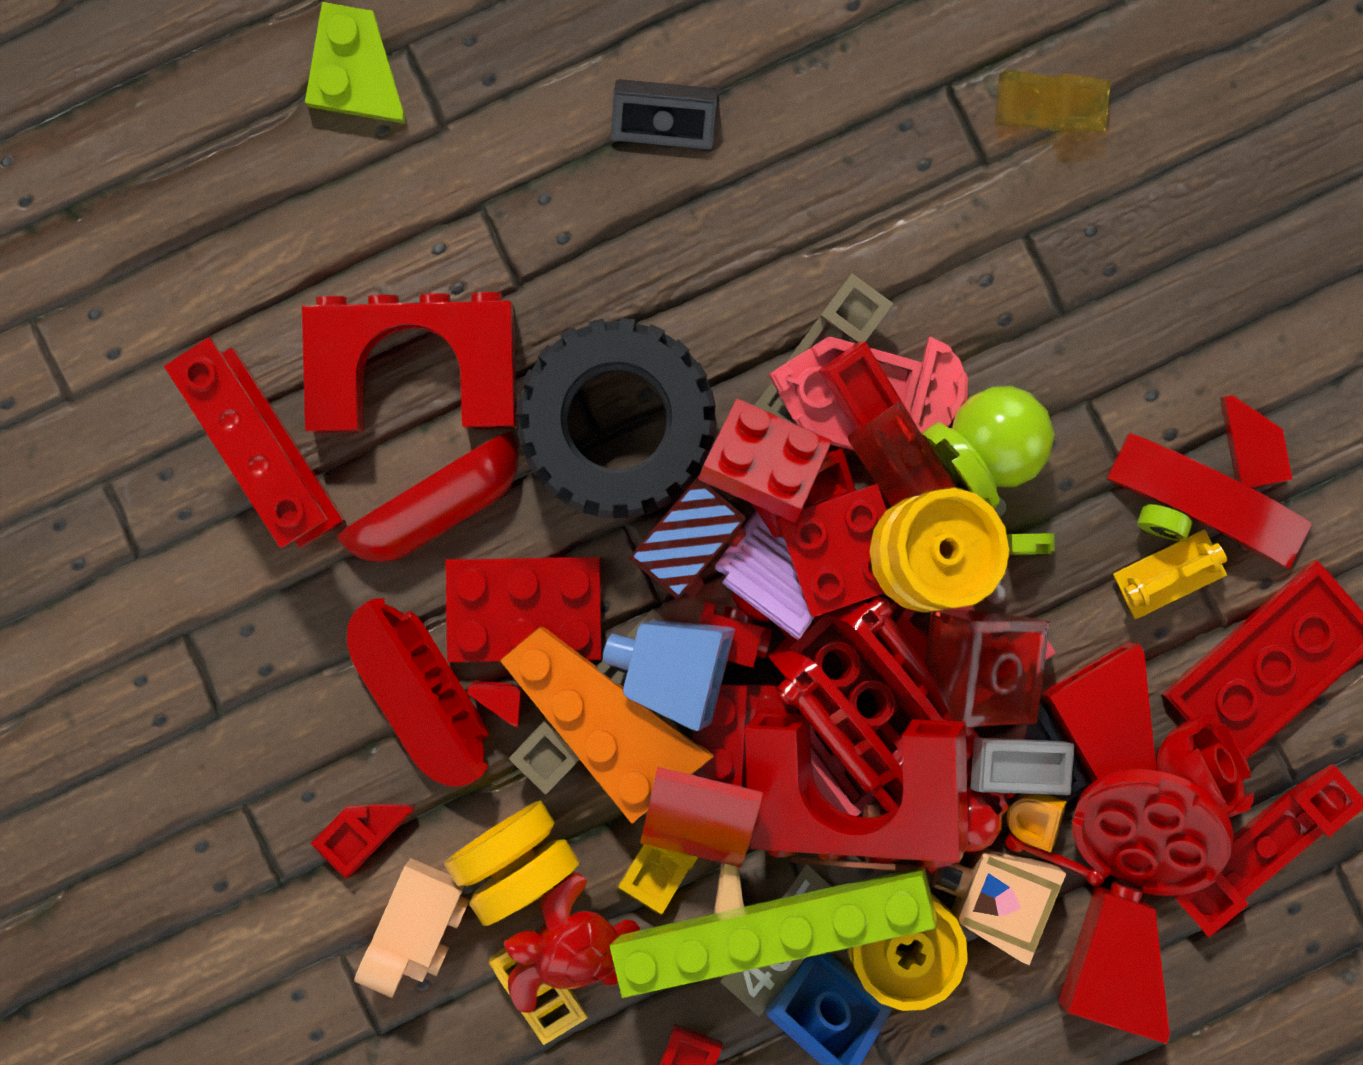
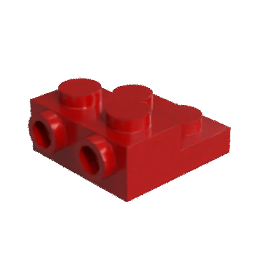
(726, 735)

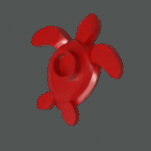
(566, 950)

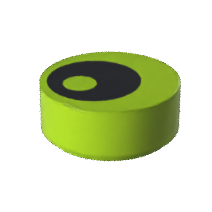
(1164, 522)

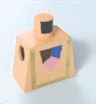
(1003, 898)

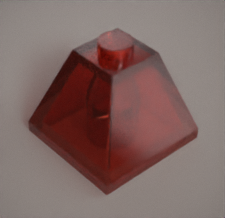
(987, 665)

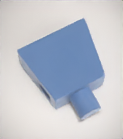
(673, 668)

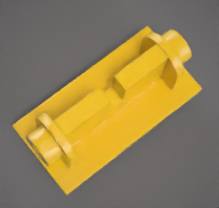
(1171, 573)

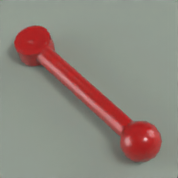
(1092, 876)

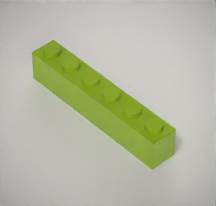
(774, 932)

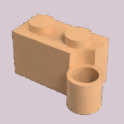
(412, 929)

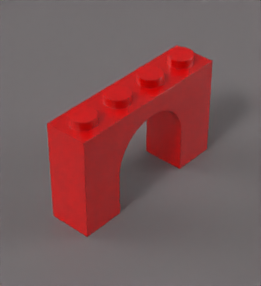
(343, 336)
(798, 818)

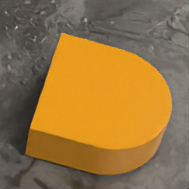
(1036, 819)

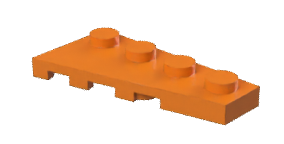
(604, 728)

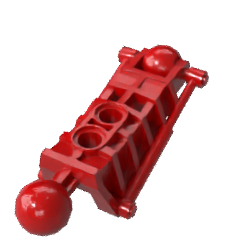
(870, 667)

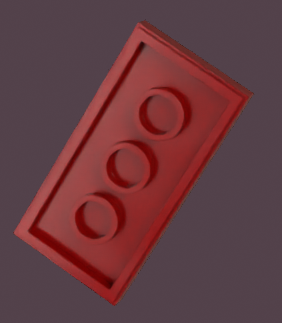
(1275, 660)

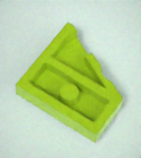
(352, 67)

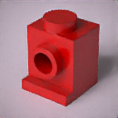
(748, 639)

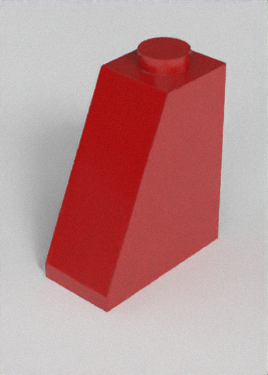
(1107, 712)
(1118, 966)

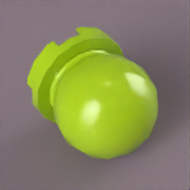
(994, 442)

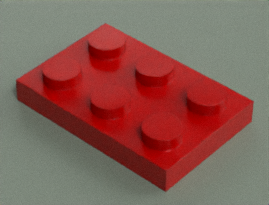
(505, 600)

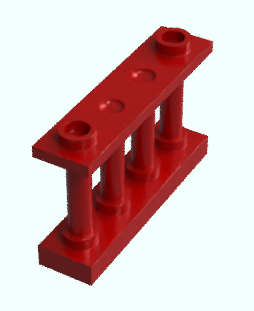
(254, 444)

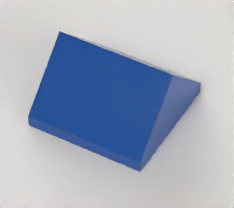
(828, 1012)

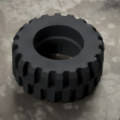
(605, 349)

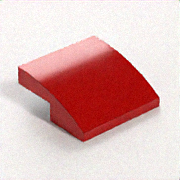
(700, 817)

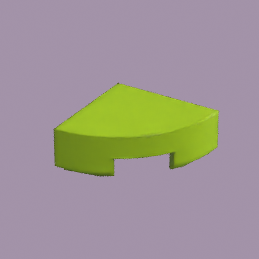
(1031, 543)

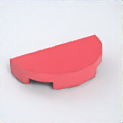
(940, 387)

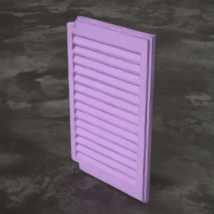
(765, 577)

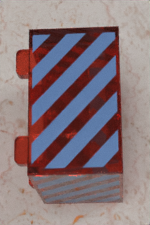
(689, 539)

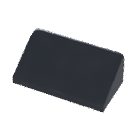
(663, 114)

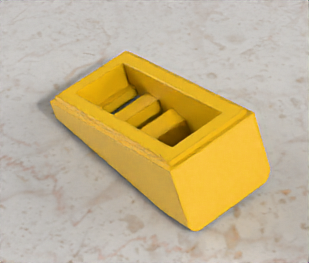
(502, 964)

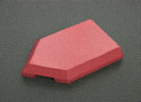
(812, 401)

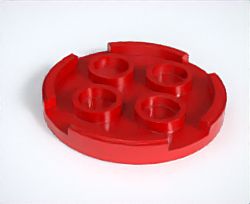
(1153, 831)

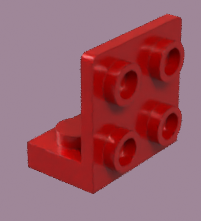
(833, 548)

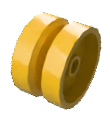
(939, 550)
(516, 869)
(922, 973)

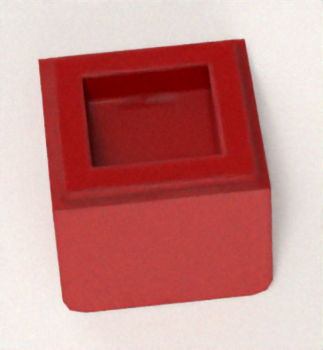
(500, 698)

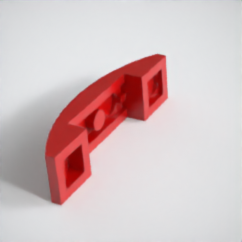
(1210, 499)
(1272, 841)

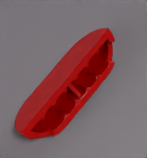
(435, 503)
(417, 693)

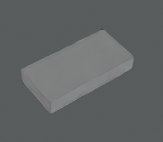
(1022, 766)

